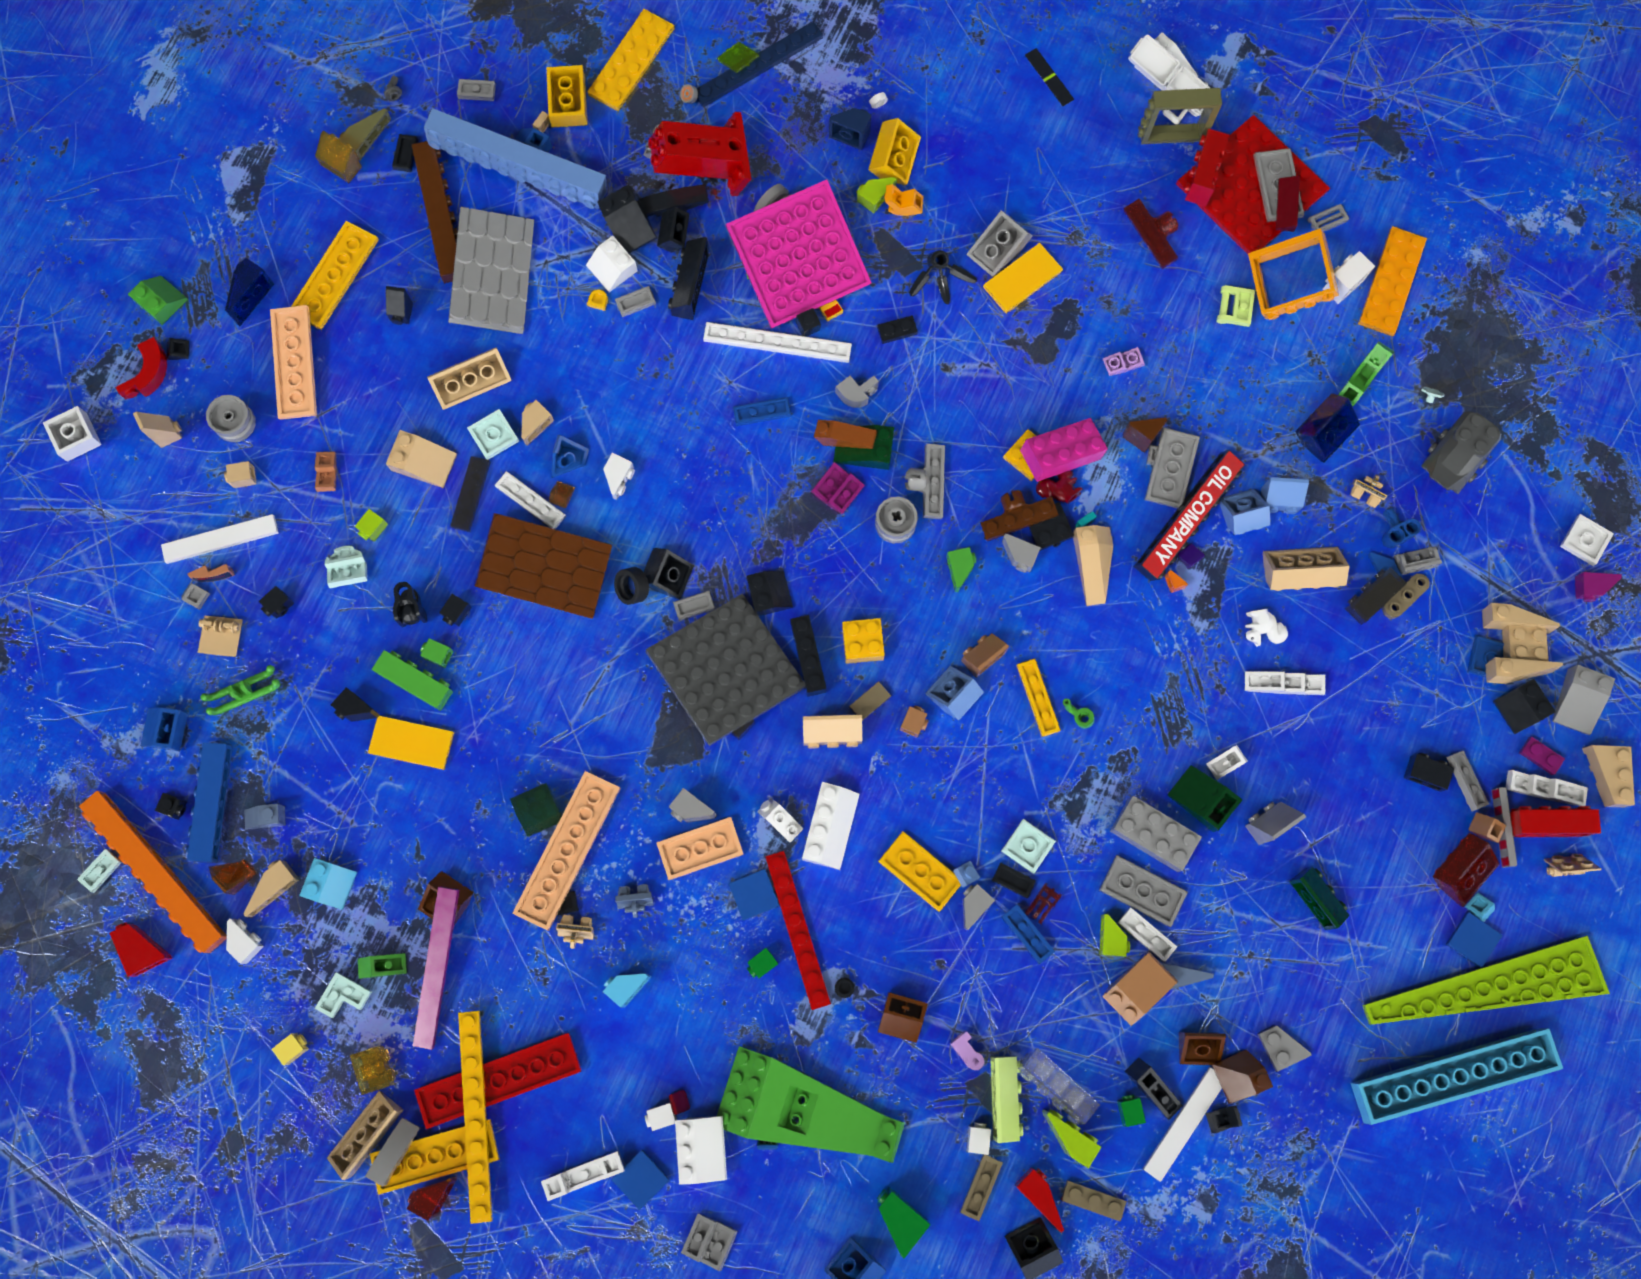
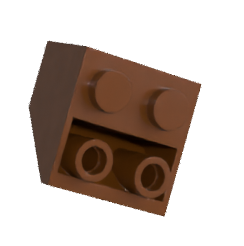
(902, 1017)

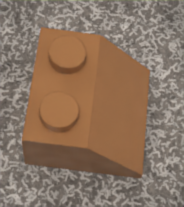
(985, 654)

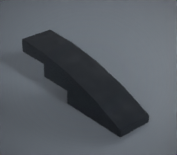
(682, 198)

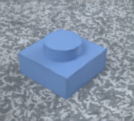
(966, 874)

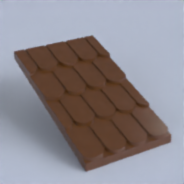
(543, 565)

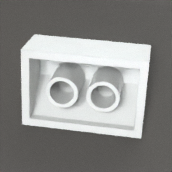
(700, 1150)

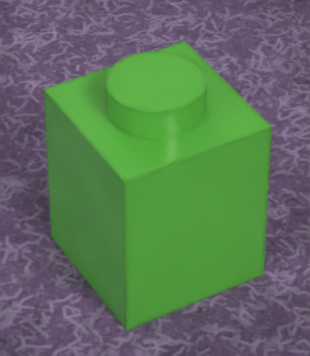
(436, 653)

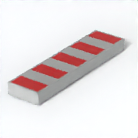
(1502, 813)

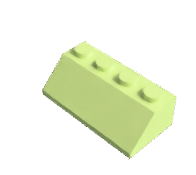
(1005, 1102)

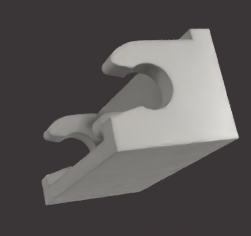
(1417, 560)

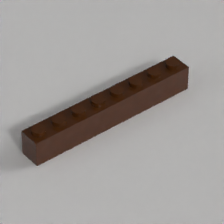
(437, 207)

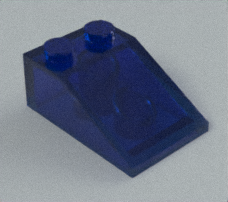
(246, 290)

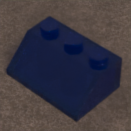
(1328, 427)

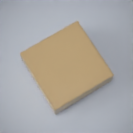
(542, 122)

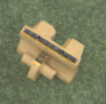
(1375, 495)
(575, 933)

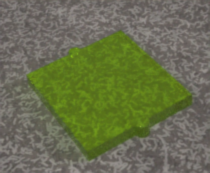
(737, 57)

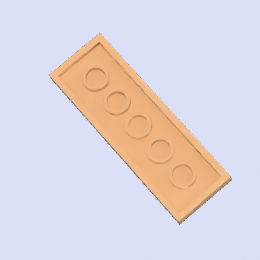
(293, 362)

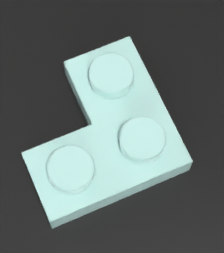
(341, 990)

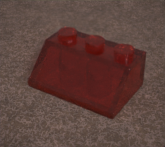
(1466, 869)

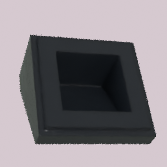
(177, 349)

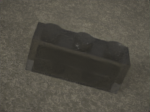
(1375, 595)

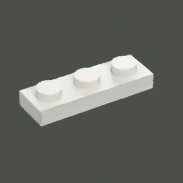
(1147, 934)

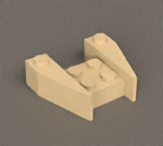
(1524, 643)

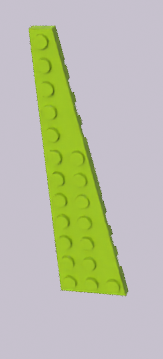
(1544, 975)

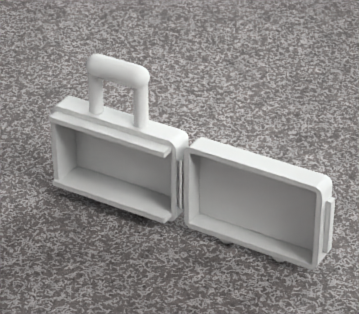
(1163, 68)

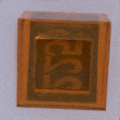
(561, 494)

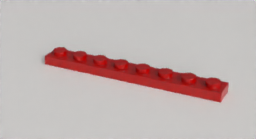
(798, 930)

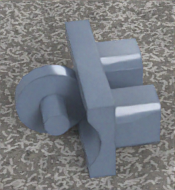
(634, 902)

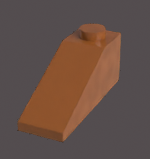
(844, 435)

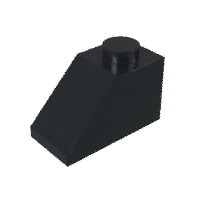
(398, 305)
(352, 707)

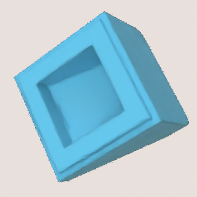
(1480, 907)

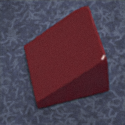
(679, 1102)

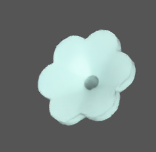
(1432, 393)

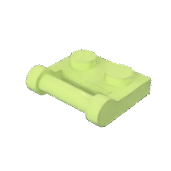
(1242, 306)

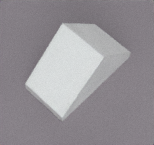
(1226, 762)

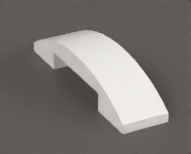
(582, 1175)

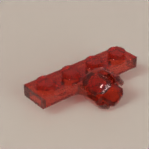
(1154, 231)

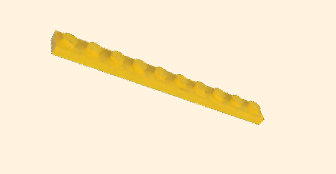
(475, 1117)

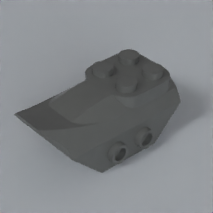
(1461, 451)

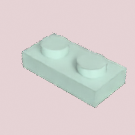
(99, 870)

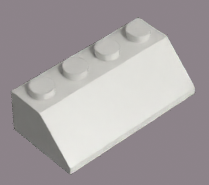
(830, 826)

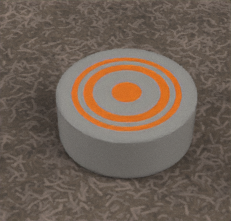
(688, 94)

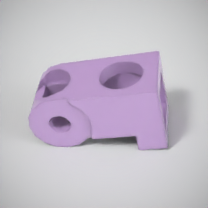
(971, 1058)

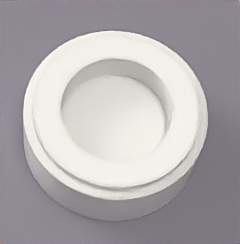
(878, 100)

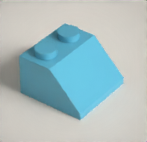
(328, 883)
(625, 987)

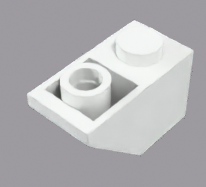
(617, 473)
(241, 942)

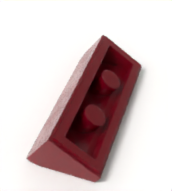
(1287, 203)

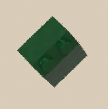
(877, 457)

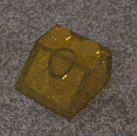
(373, 1070)

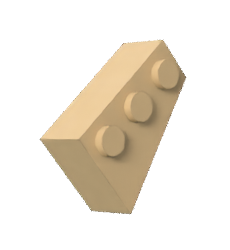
(1613, 774)

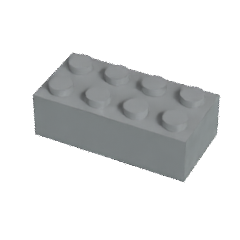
(1155, 834)

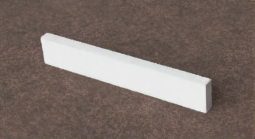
(219, 539)
(1183, 1125)

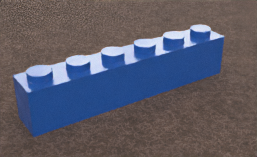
(209, 803)

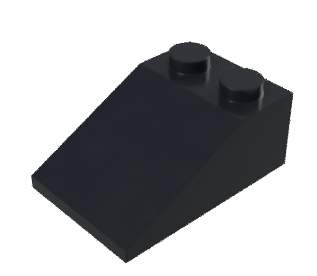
(627, 218)

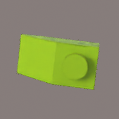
(873, 192)
(1112, 939)

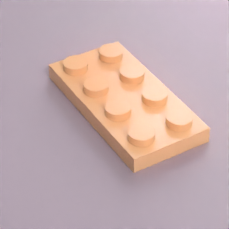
(699, 848)

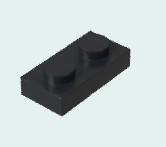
(897, 329)

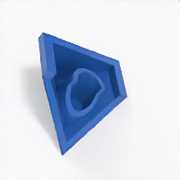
(567, 456)

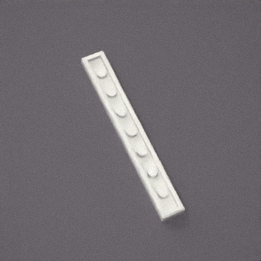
(777, 342)

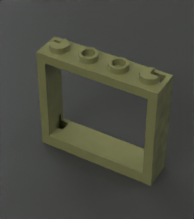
(1204, 98)

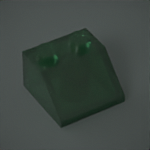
(536, 809)

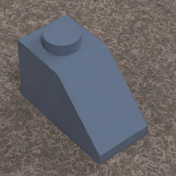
(265, 816)

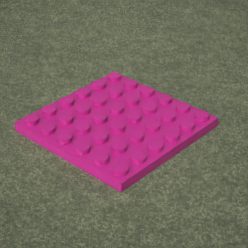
(798, 253)

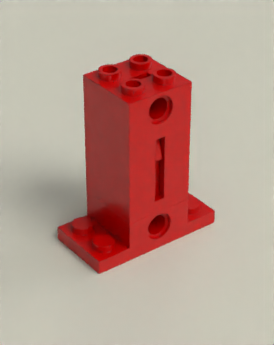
(703, 151)

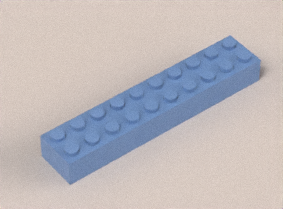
(515, 159)

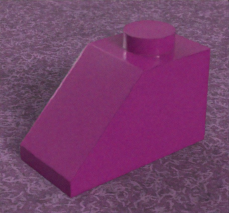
(1594, 585)

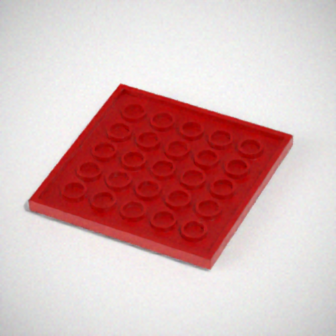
(1237, 197)

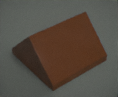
(1143, 432)
(1200, 1048)

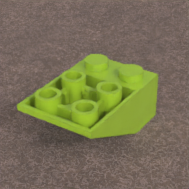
(1076, 1145)

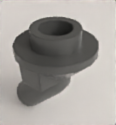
(392, 92)

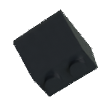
(667, 572)
(769, 592)
(1524, 706)
(1034, 1249)

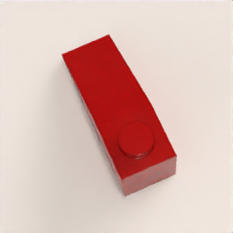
(1038, 1192)

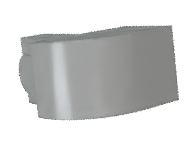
(856, 395)

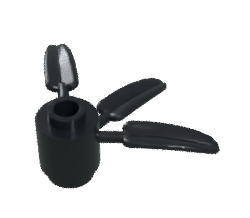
(941, 280)

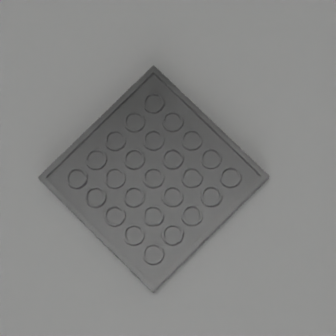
(725, 669)

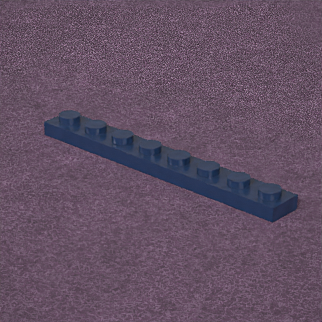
(767, 59)

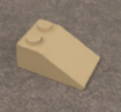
(420, 459)

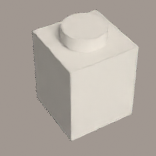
(660, 1117)
(978, 1139)

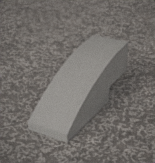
(392, 1152)

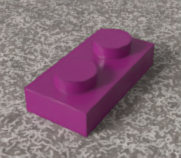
(1541, 755)

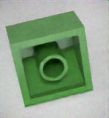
(157, 298)

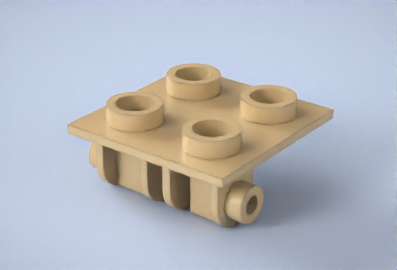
(219, 636)
(1571, 865)

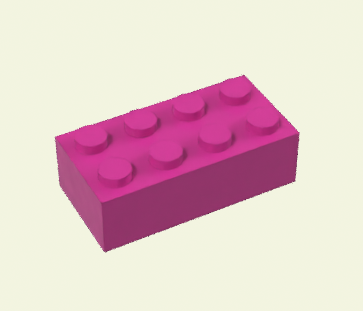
(1063, 449)

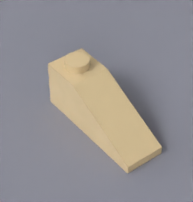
(158, 428)
(271, 885)

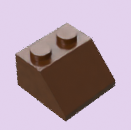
(428, 900)

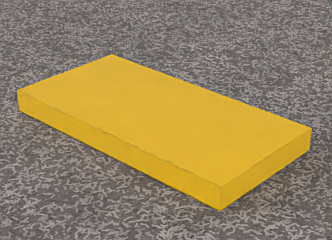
(1022, 278)
(411, 742)
(920, 871)

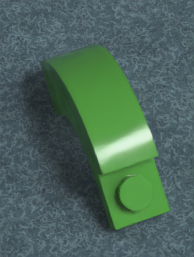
(1366, 372)

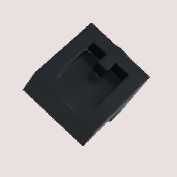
(171, 806)

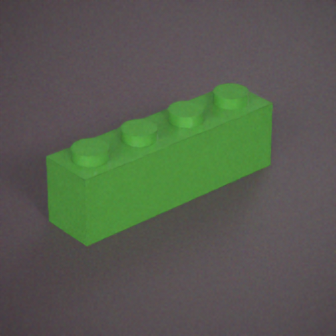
(412, 680)

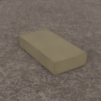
(870, 700)

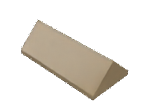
(469, 378)
(364, 1135)

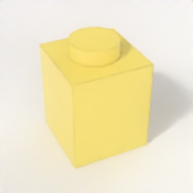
(290, 1048)

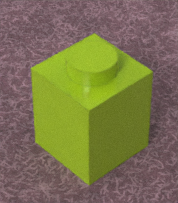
(370, 525)

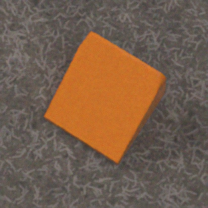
(1174, 582)

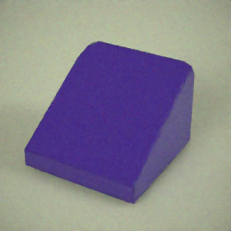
(1190, 556)

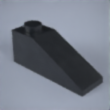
(1153, 1087)

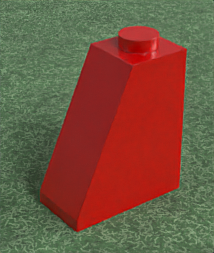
(137, 949)

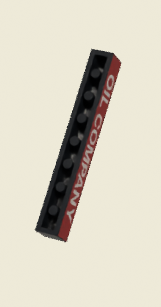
(1189, 515)

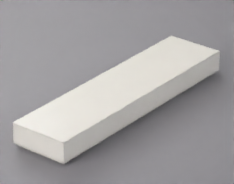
(530, 500)

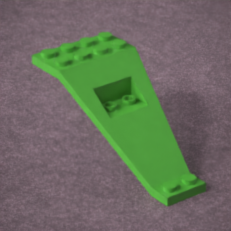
(766, 1099)

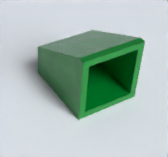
(902, 1220)

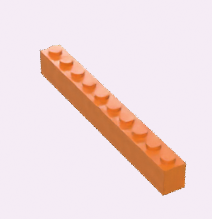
(153, 872)

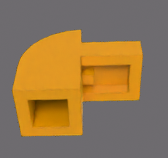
(903, 203)

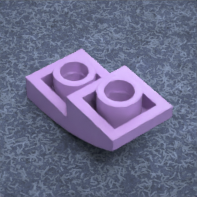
(1123, 362)

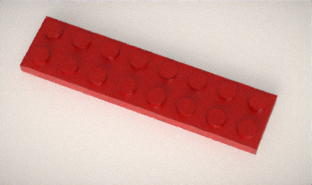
(502, 1079)

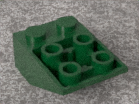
(1204, 798)

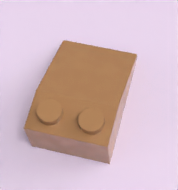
(1139, 988)

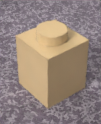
(240, 474)

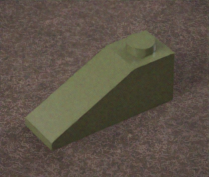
(365, 132)

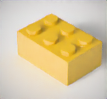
(566, 96)

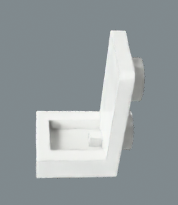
(780, 819)

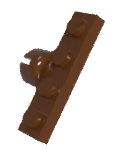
(1018, 515)

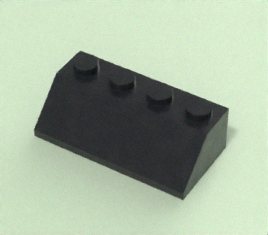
(689, 279)

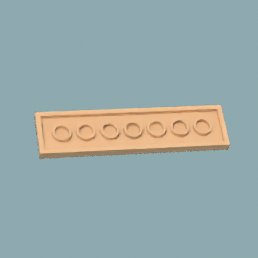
(566, 851)

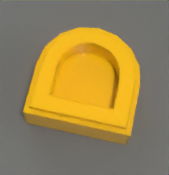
(598, 299)

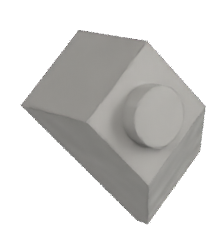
(1021, 553)
(975, 904)

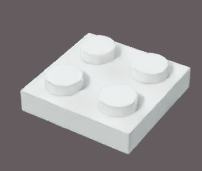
(1586, 540)

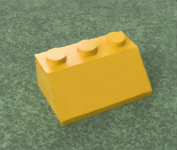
(894, 151)

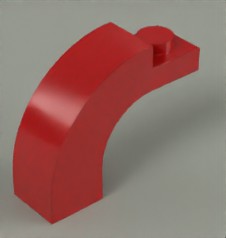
(152, 371)

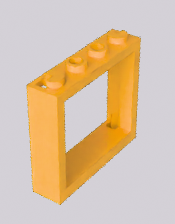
(1284, 248)

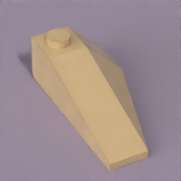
(1094, 558)

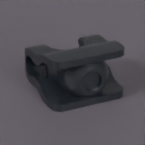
(407, 607)

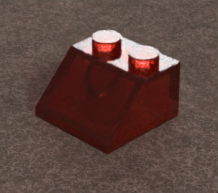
(430, 1198)

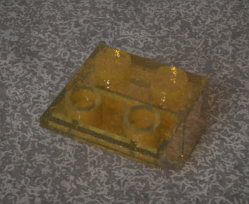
(337, 157)

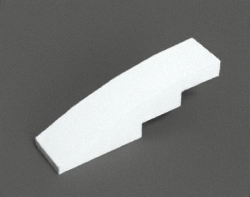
(1285, 683)
(1546, 788)

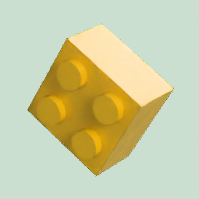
(863, 640)

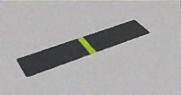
(1049, 77)

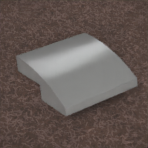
(709, 1242)

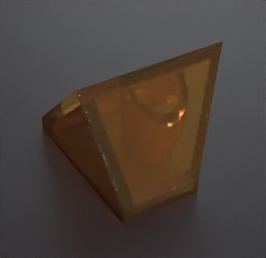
(232, 876)

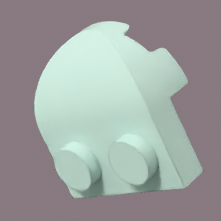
(345, 567)

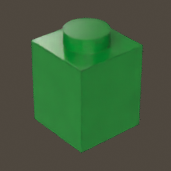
(761, 964)
(1131, 1110)

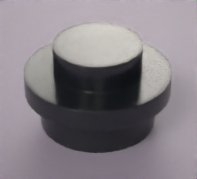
(844, 987)

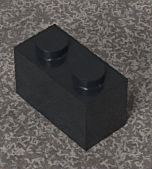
(673, 229)
(1429, 772)

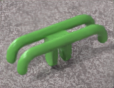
(241, 692)

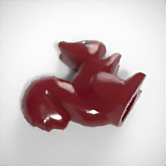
(1061, 490)

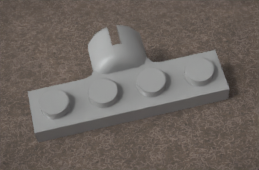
(929, 481)

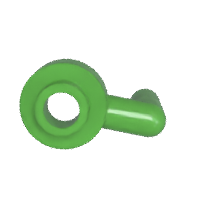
(1079, 714)

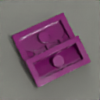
(837, 488)

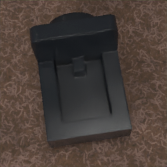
(1223, 1119)

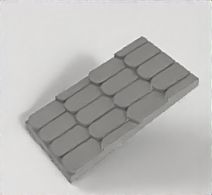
(491, 270)

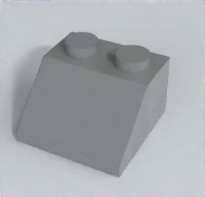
(690, 809)

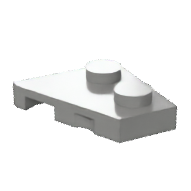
(1282, 1048)

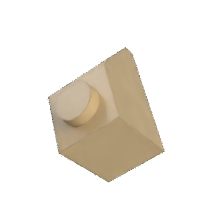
(534, 421)

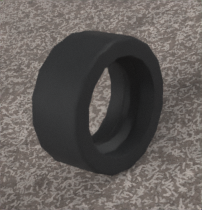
(622, 588)

